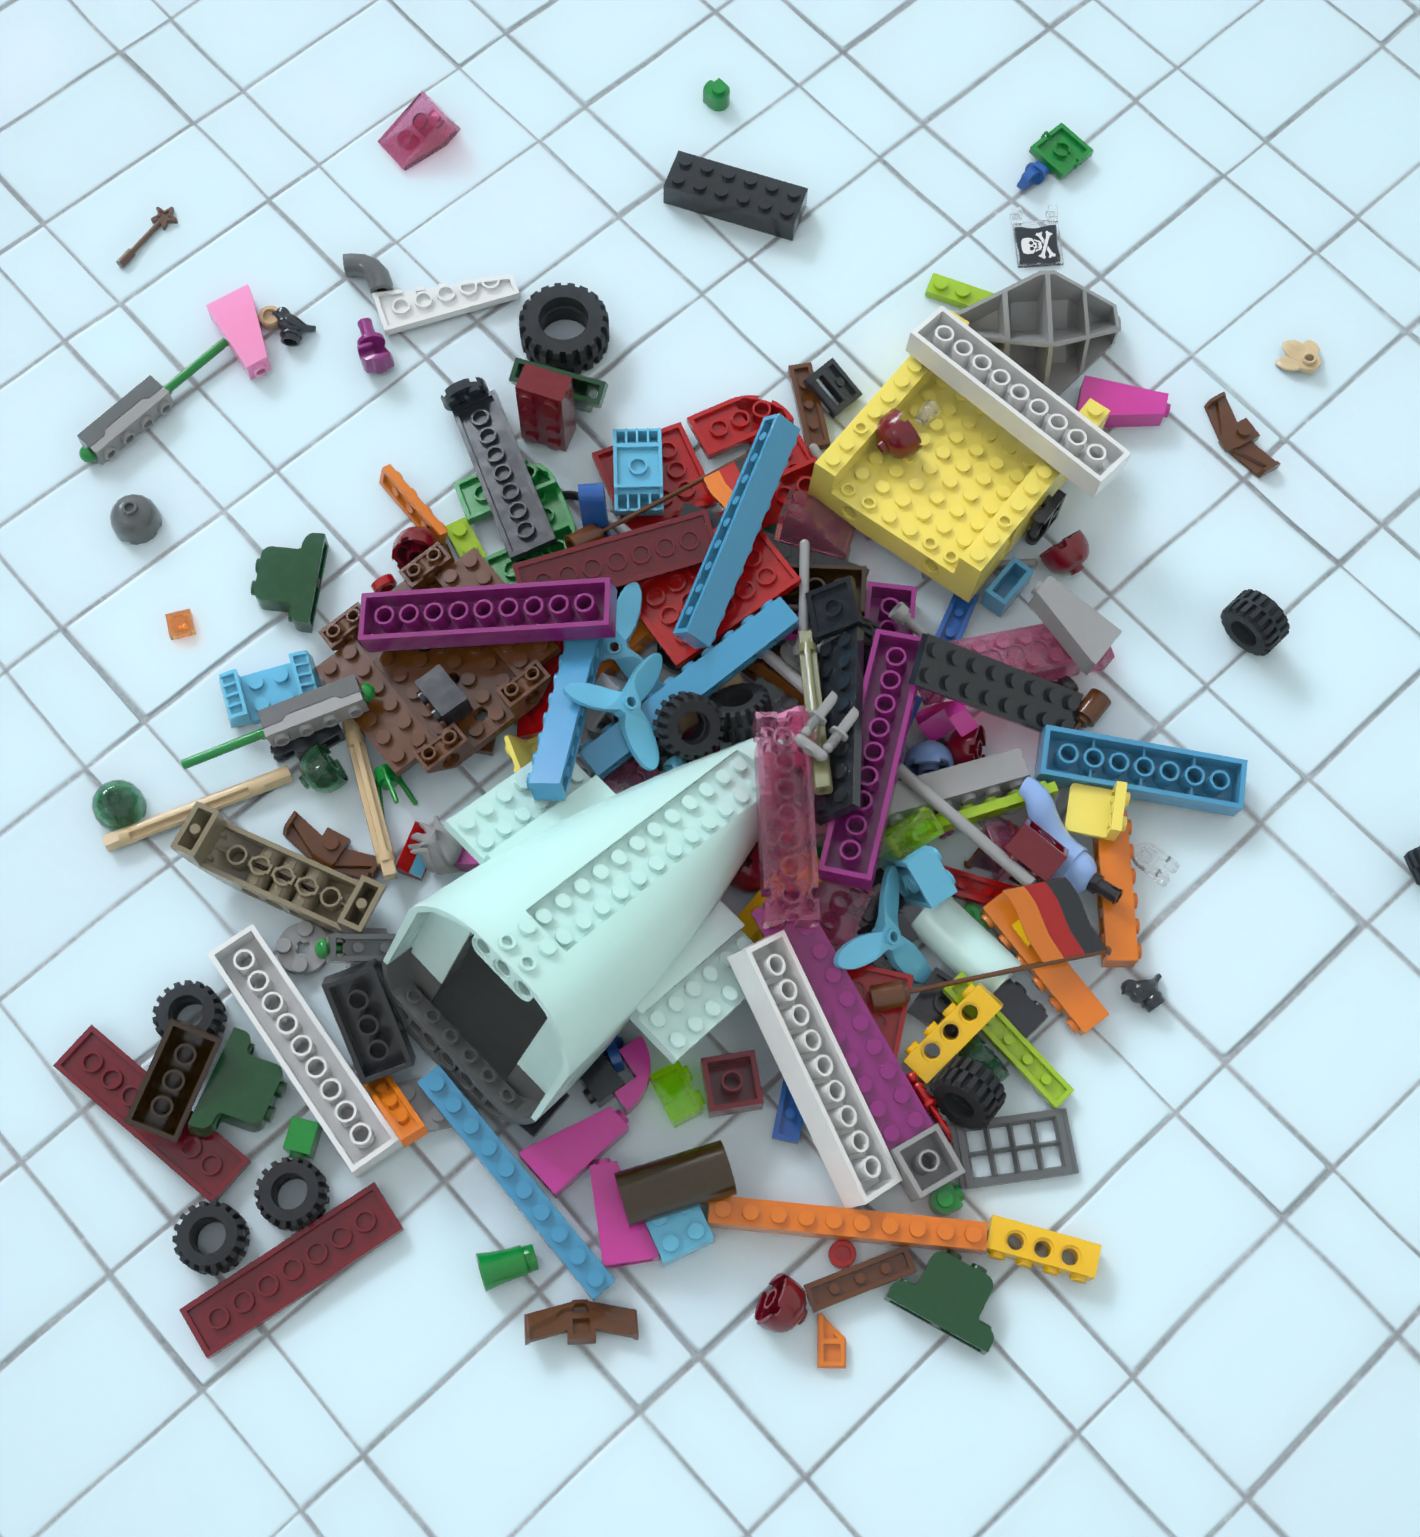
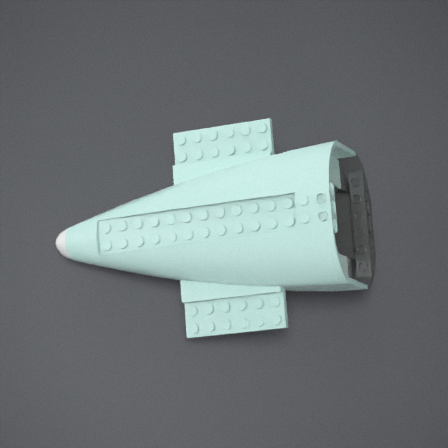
(578, 927)

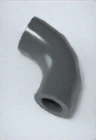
(370, 269)

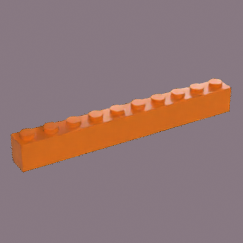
(848, 1224)

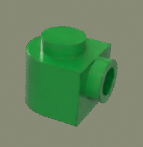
(716, 95)
(946, 1200)

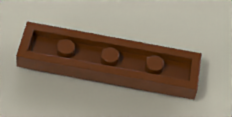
(808, 407)
(859, 1279)

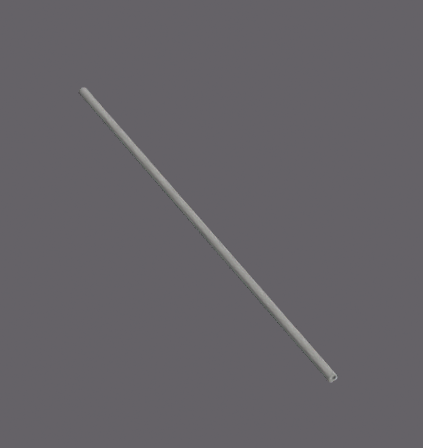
(905, 774)

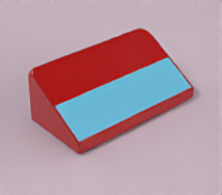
(409, 863)

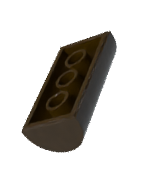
(824, 574)
(173, 1080)
(675, 1183)

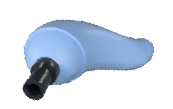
(1080, 865)

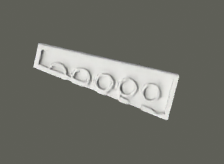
(422, 306)

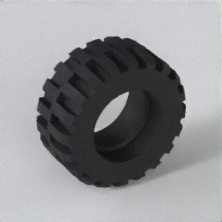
(564, 303)

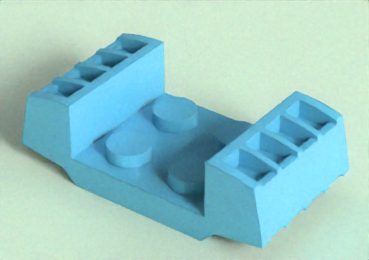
(637, 470)
(262, 689)

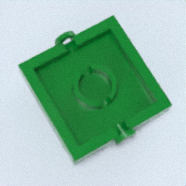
(1061, 150)

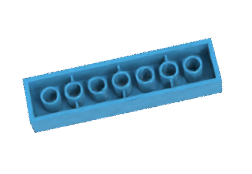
(1151, 770)

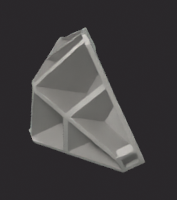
(1047, 326)

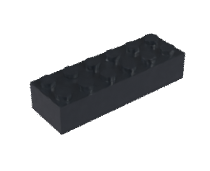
(735, 195)

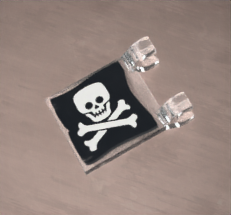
(1037, 241)

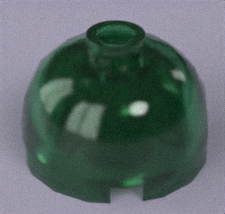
(320, 770)
(118, 804)
(978, 1052)

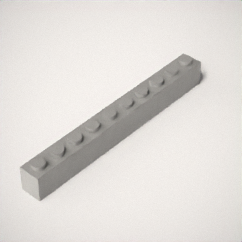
(957, 785)

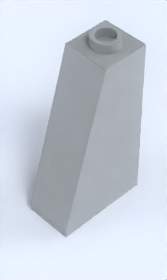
(1073, 623)

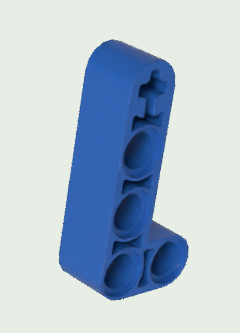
(593, 505)

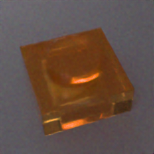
(180, 624)

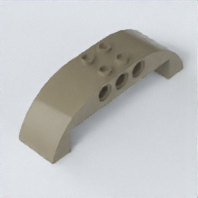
(276, 873)

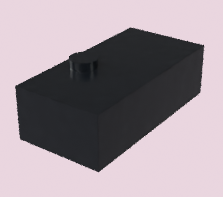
(368, 1021)

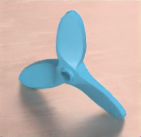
(627, 617)
(626, 706)
(885, 938)

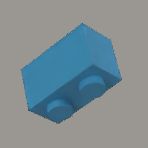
(1007, 587)

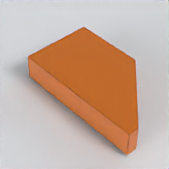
(830, 1345)

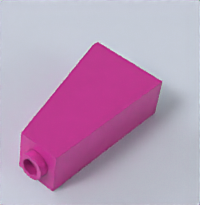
(1127, 403)
(567, 1154)
(618, 1242)

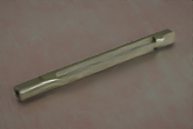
(813, 699)

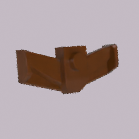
(1238, 437)
(329, 848)
(580, 1322)

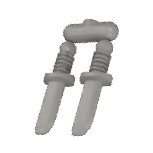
(818, 718)

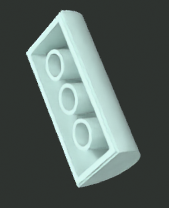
(963, 943)

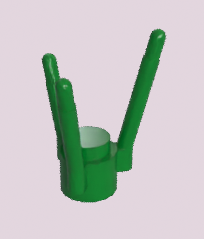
(388, 780)

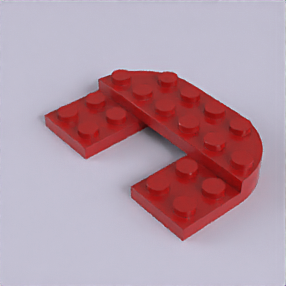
(736, 424)

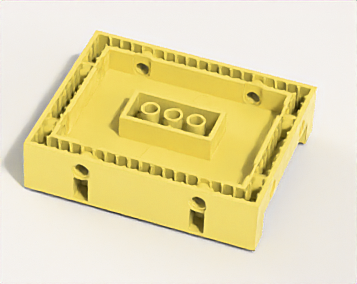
(952, 502)

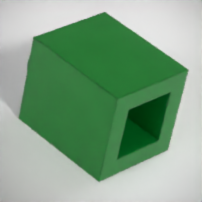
(302, 1138)

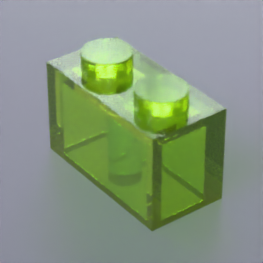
(912, 833)
(677, 1094)

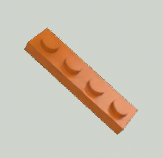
(410, 502)
(396, 1110)

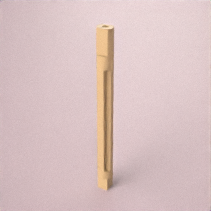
(370, 799)
(178, 815)

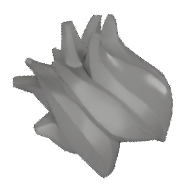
(437, 848)

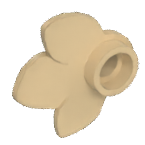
(1300, 356)

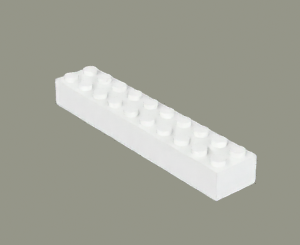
(1017, 401)
(305, 1051)
(815, 1069)

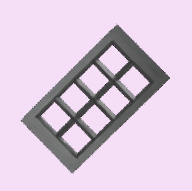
(1063, 1141)

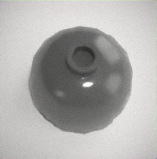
(135, 519)

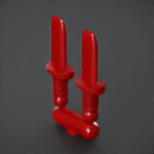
(929, 1104)

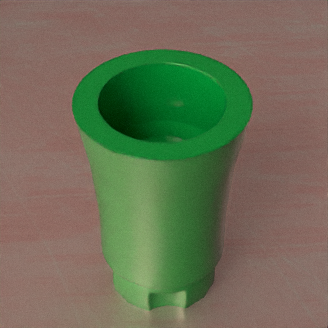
(506, 1265)

